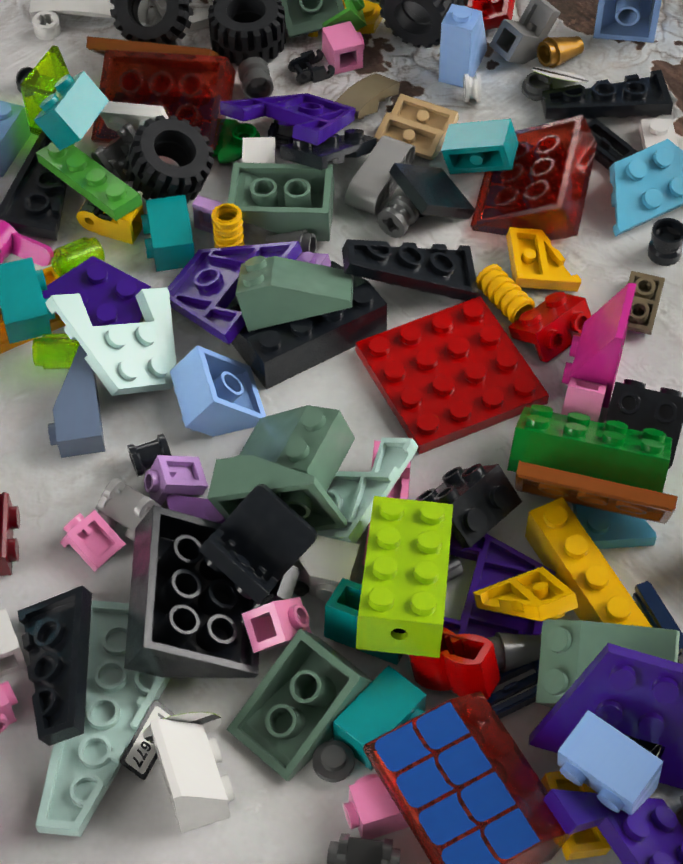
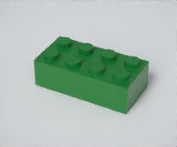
(591, 448)

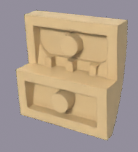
(418, 124)

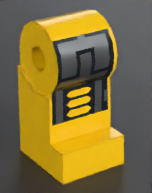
(99, 222)

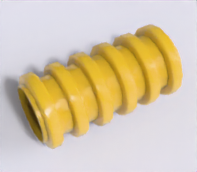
(227, 226)
(503, 292)

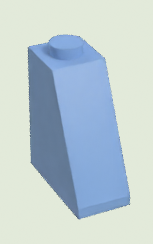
(461, 44)

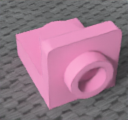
(92, 539)

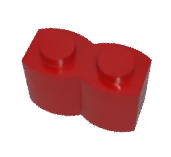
(464, 665)

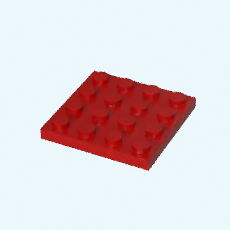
(450, 374)

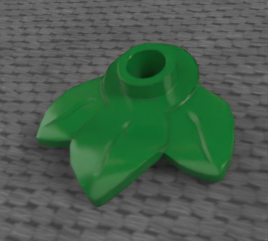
(231, 138)

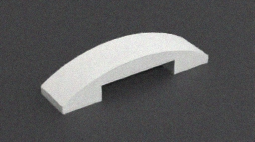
(92, 8)

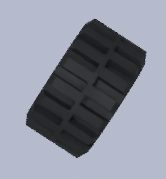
(416, 19)
(247, 29)
(164, 32)
(173, 140)

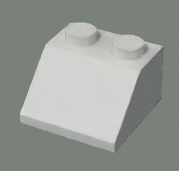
(191, 773)

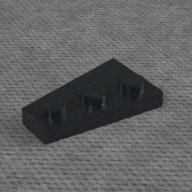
(334, 149)

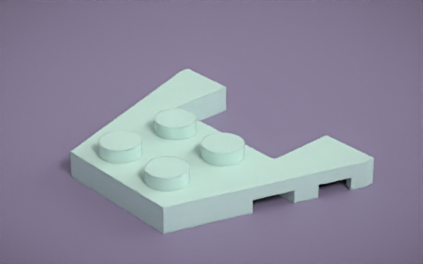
(128, 355)
(356, 490)

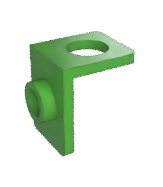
(352, 13)

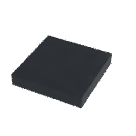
(431, 191)

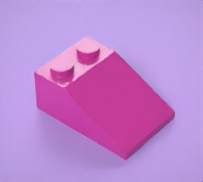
(602, 343)

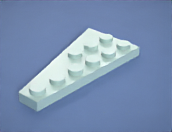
(114, 709)

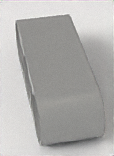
(373, 183)

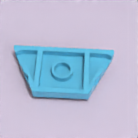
(646, 185)

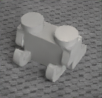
(123, 506)

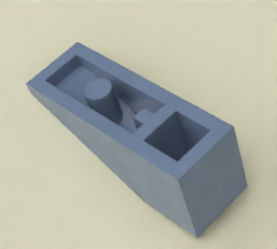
(77, 412)

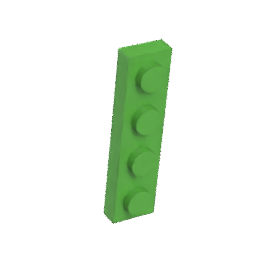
(90, 180)

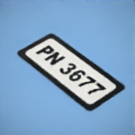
(141, 753)

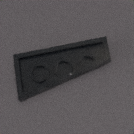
(623, 99)
(35, 197)
(422, 269)
(58, 654)

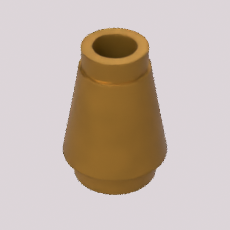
(557, 50)

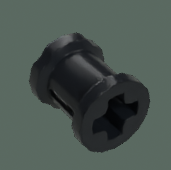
(145, 454)

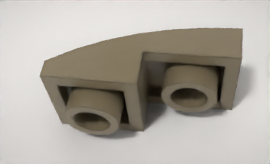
(368, 93)
(645, 301)

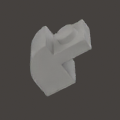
(519, 40)

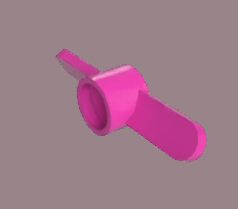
(22, 246)

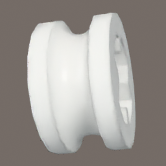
(46, 25)
(472, 87)

